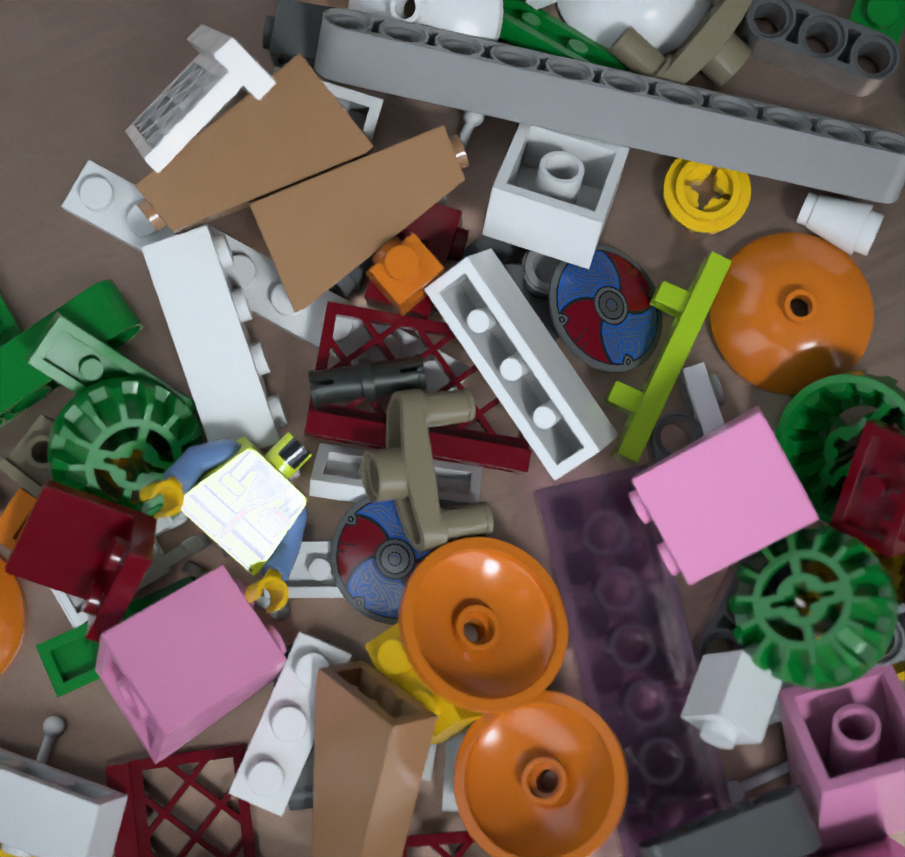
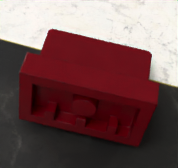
(874, 491)
(85, 551)

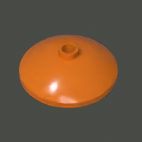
(762, 335)
(508, 604)
(502, 773)

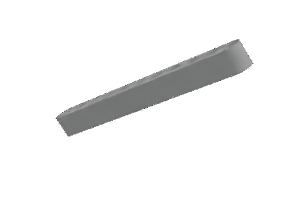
(609, 105)

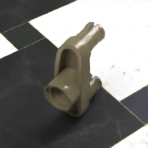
(708, 48)
(407, 471)

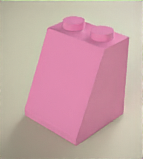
(722, 497)
(188, 661)
(849, 756)

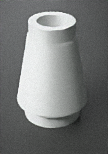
(841, 222)

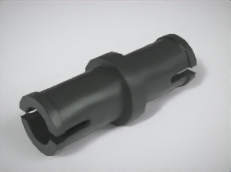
(366, 380)

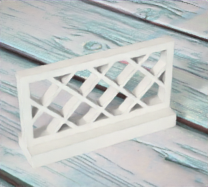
(196, 95)

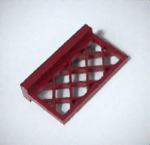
(369, 428)
(134, 831)

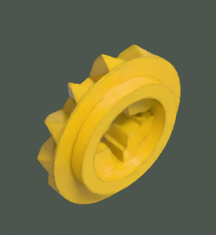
(717, 214)

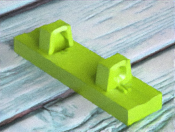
(689, 310)

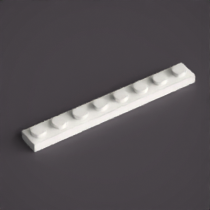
(112, 207)

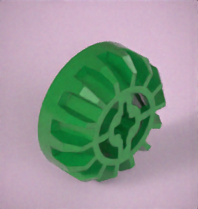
(100, 429)
(822, 456)
(852, 614)

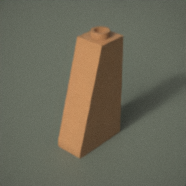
(254, 152)
(347, 214)
(366, 762)

